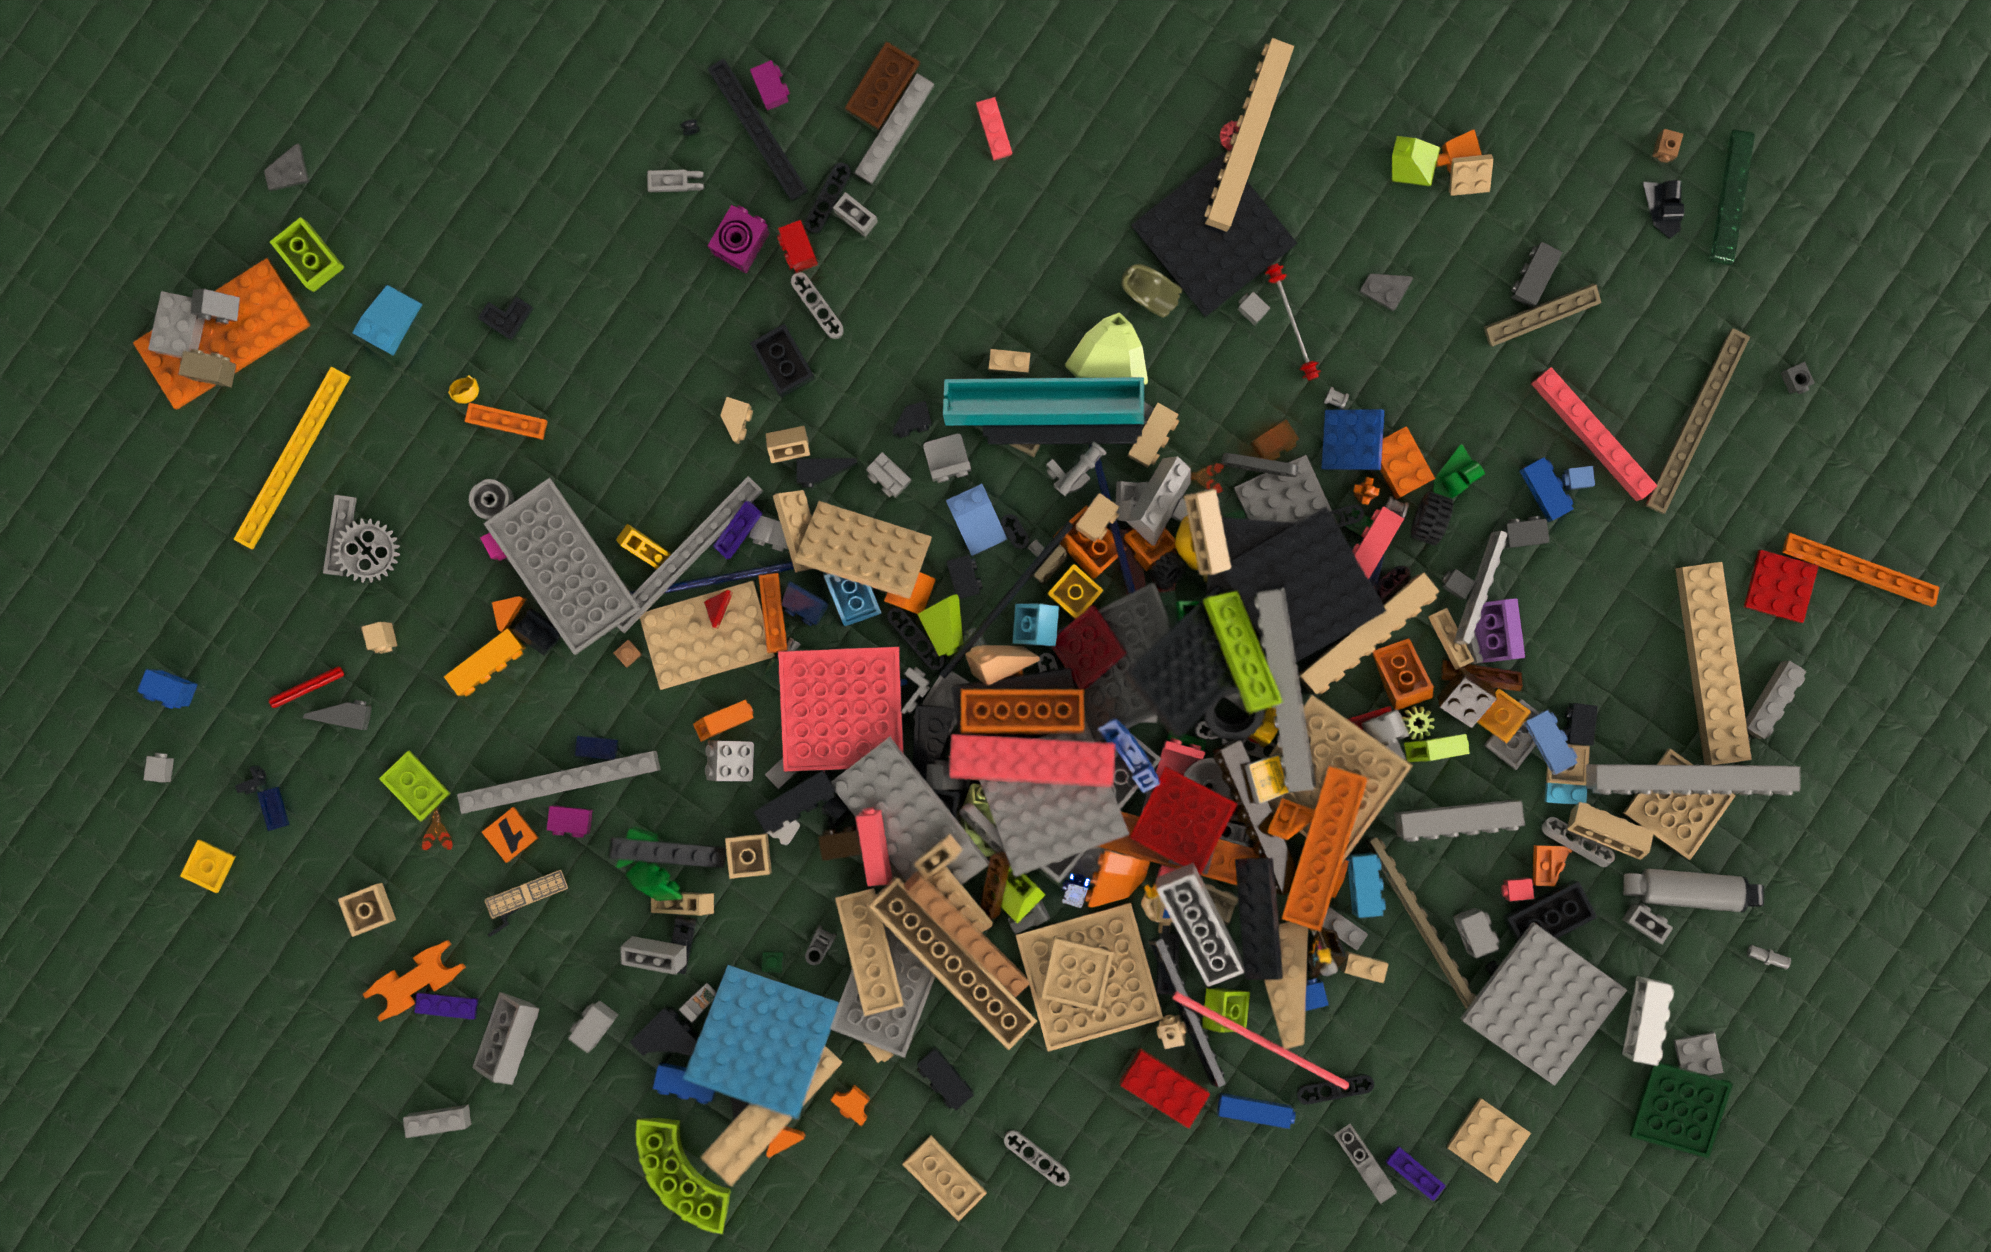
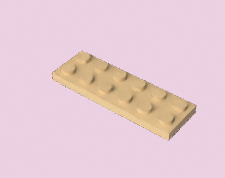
(869, 953)

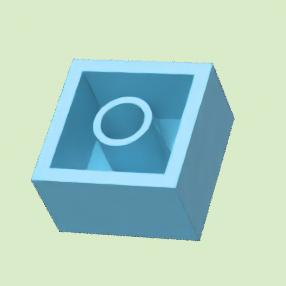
(1035, 624)

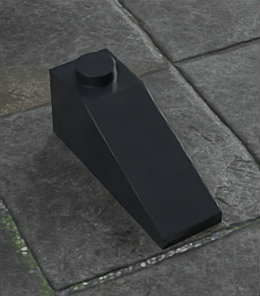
(819, 470)

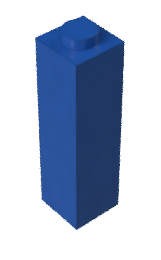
(1255, 1110)

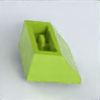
(1019, 896)

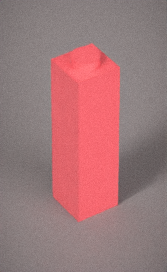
(874, 847)

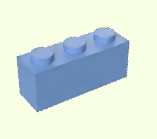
(1551, 742)

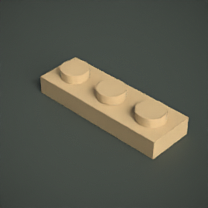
(1446, 631)

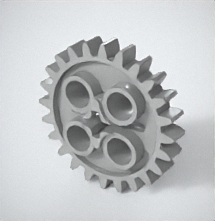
(381, 539)

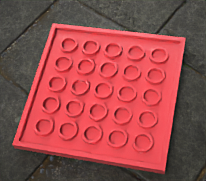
(838, 705)

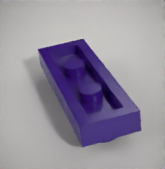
(737, 529)
(446, 1005)
(1415, 1173)

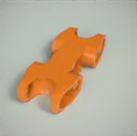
(399, 989)

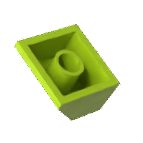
(1228, 1003)

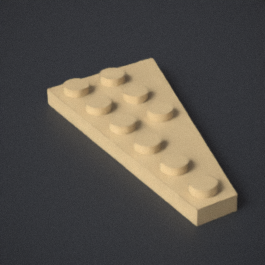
(1289, 994)

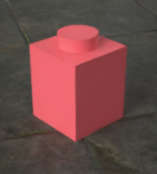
(1517, 889)

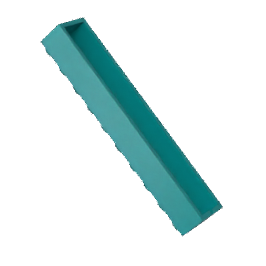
(1044, 401)

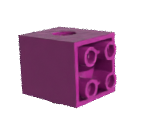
(734, 226)

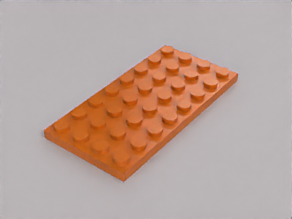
(264, 321)

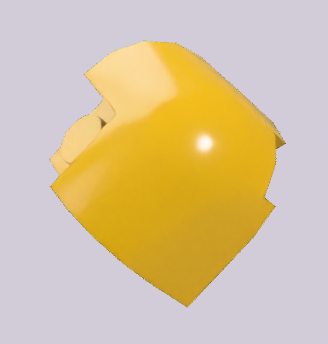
(1185, 545)

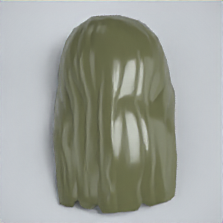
(1151, 289)

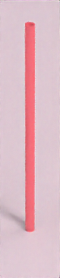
(1260, 1040)

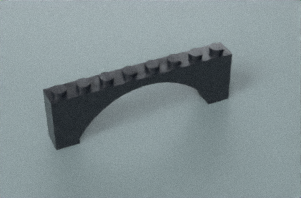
(671, 1034)

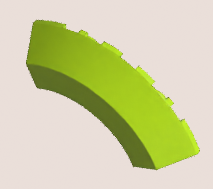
(675, 1178)

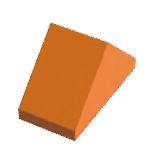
(506, 611)
(784, 1139)

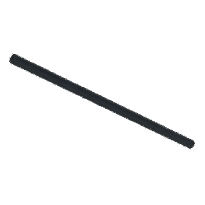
(1006, 599)

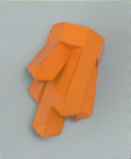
(1365, 491)

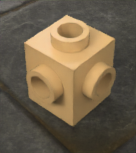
(1172, 1031)

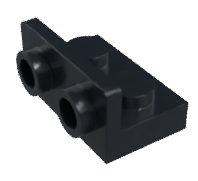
(537, 632)

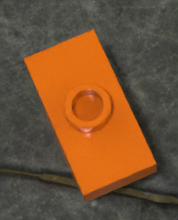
(852, 1104)

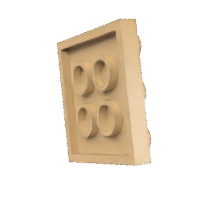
(1077, 974)
(1488, 1140)

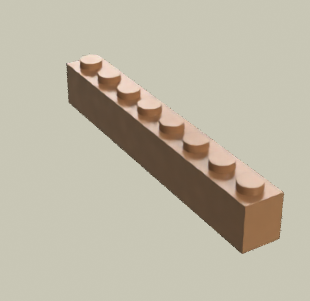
(966, 933)

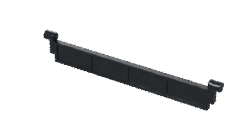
(1063, 434)

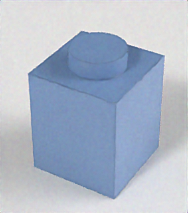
(1578, 478)

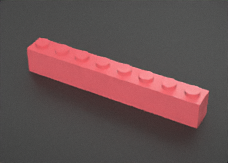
(1594, 434)

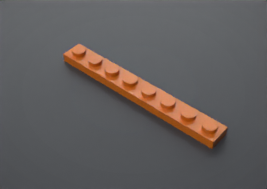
(1861, 569)

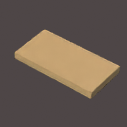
(944, 1178)

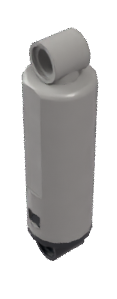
(1694, 890)

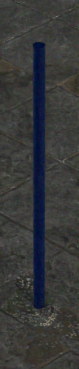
(1115, 530)
(729, 577)

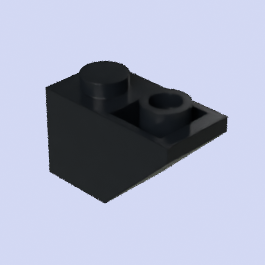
(914, 418)

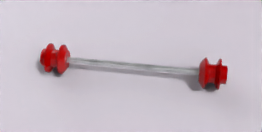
(1276, 277)

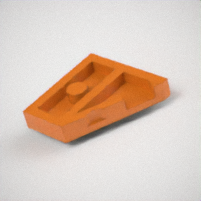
(1290, 819)
(1548, 863)

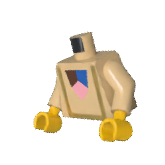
(1156, 910)

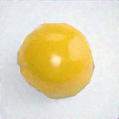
(464, 390)

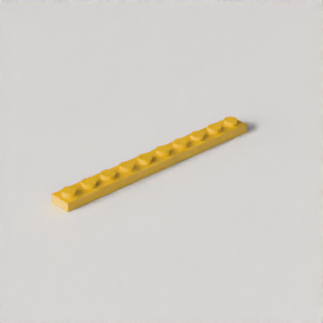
(292, 458)

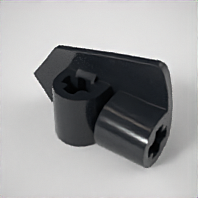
(1665, 205)

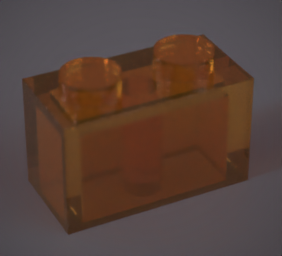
(1275, 440)

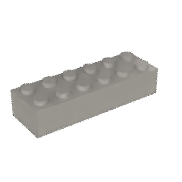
(1460, 818)
(1200, 925)

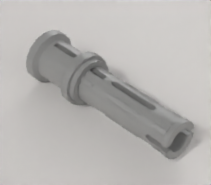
(1086, 462)

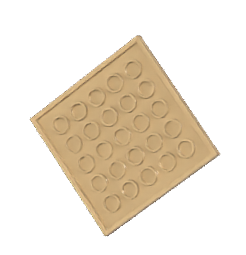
(1347, 747)
(1129, 990)

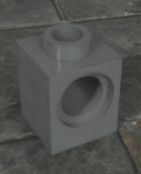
(1789, 378)
(1457, 583)

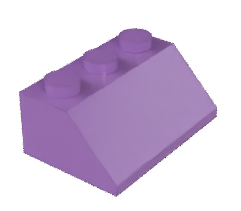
(1500, 631)

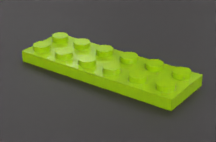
(1243, 651)

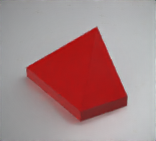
(717, 607)

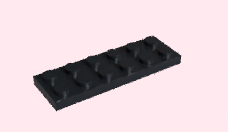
(1259, 918)

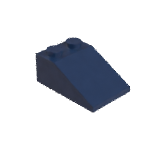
(804, 604)

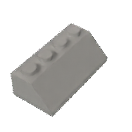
(1160, 498)
(505, 1038)

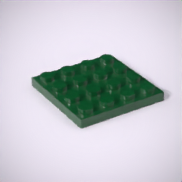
(1681, 1109)

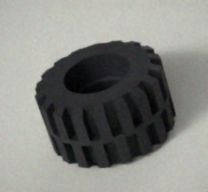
(1432, 518)

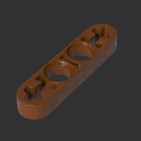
(989, 904)

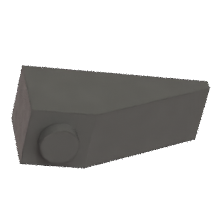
(351, 715)

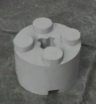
(490, 489)
(1386, 727)

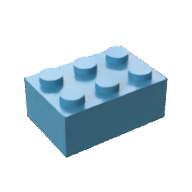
(1365, 885)

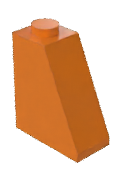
(723, 720)

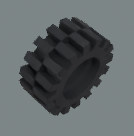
(1168, 570)

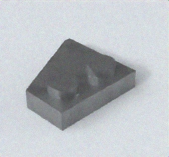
(287, 170)
(1386, 289)

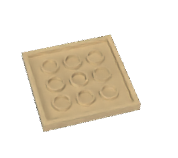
(1677, 818)

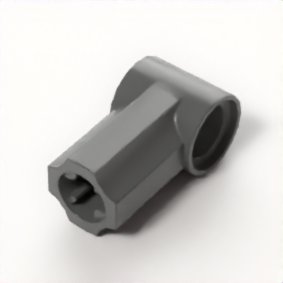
(1035, 916)

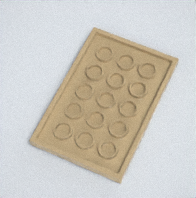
(863, 549)
(689, 648)

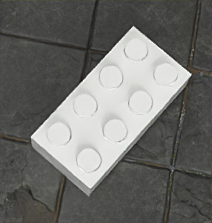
(1647, 1020)

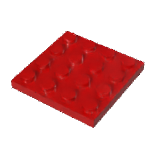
(1183, 820)

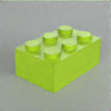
(307, 254)

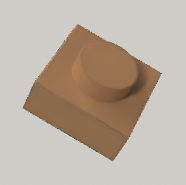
(627, 653)

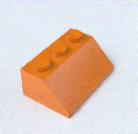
(1090, 555)

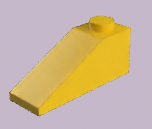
(642, 546)

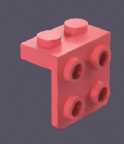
(1178, 756)

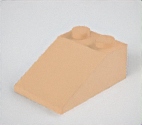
(996, 662)

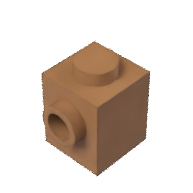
(1667, 145)

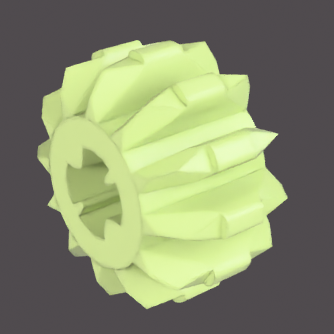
(1414, 730)

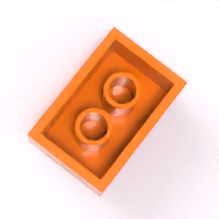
(1403, 463)

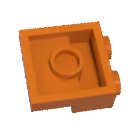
(1145, 552)

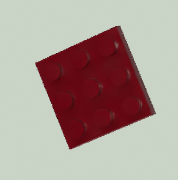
(1088, 647)

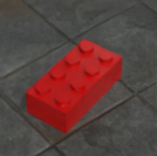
(1164, 1088)

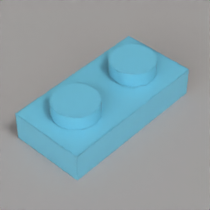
(1565, 793)

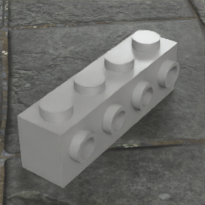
(1774, 699)

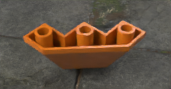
(1116, 878)

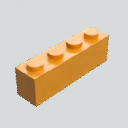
(485, 662)

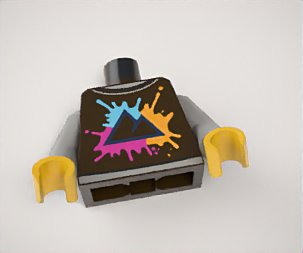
(1325, 953)

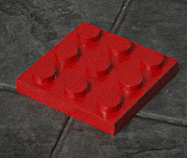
(1781, 586)

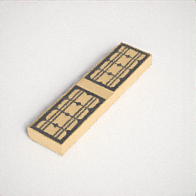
(526, 894)

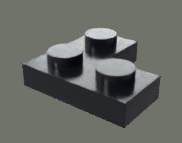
(507, 322)

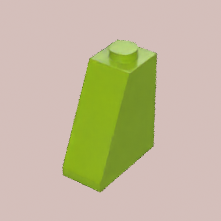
(944, 625)
(1437, 748)

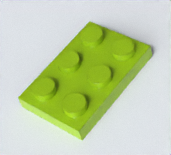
(414, 786)

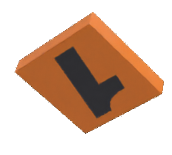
(510, 834)

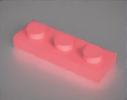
(994, 128)

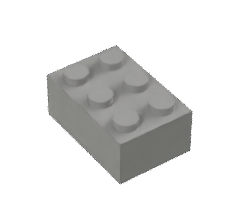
(175, 327)

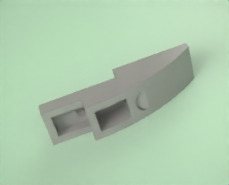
(1365, 1163)

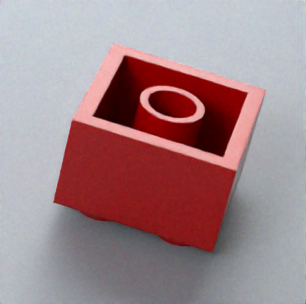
(799, 251)

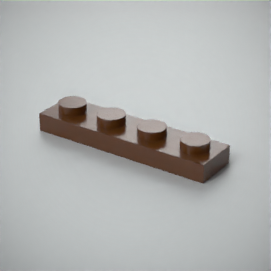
(1492, 676)

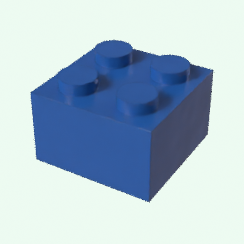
(167, 688)

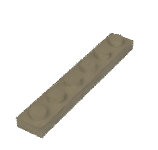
(1542, 314)

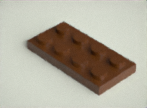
(882, 85)

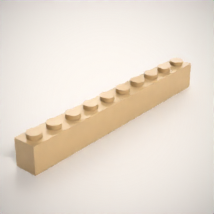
(1249, 134)

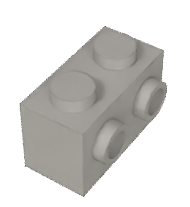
(1647, 923)

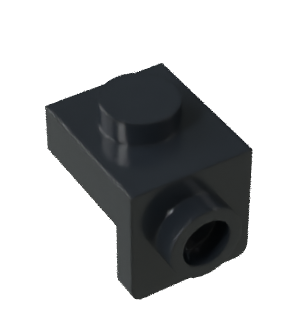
(251, 785)

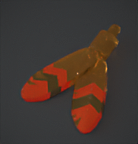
(1203, 475)
(436, 830)

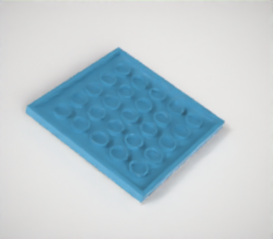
(762, 1041)

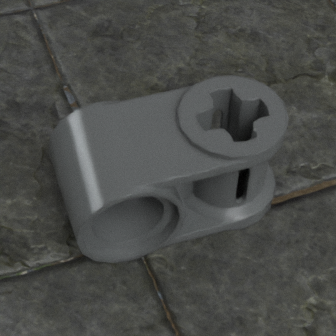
(1237, 834)
(820, 944)

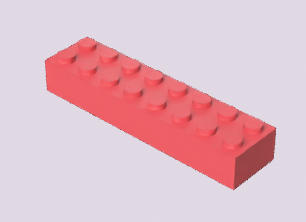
(1032, 761)

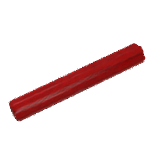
(306, 687)

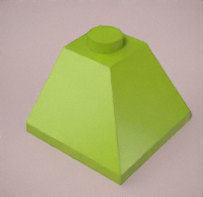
(1414, 161)

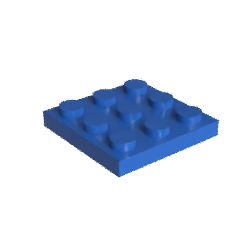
(1353, 439)

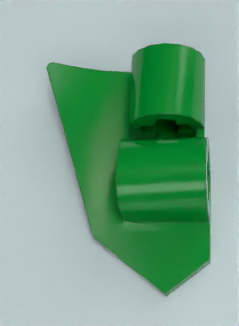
(1457, 474)

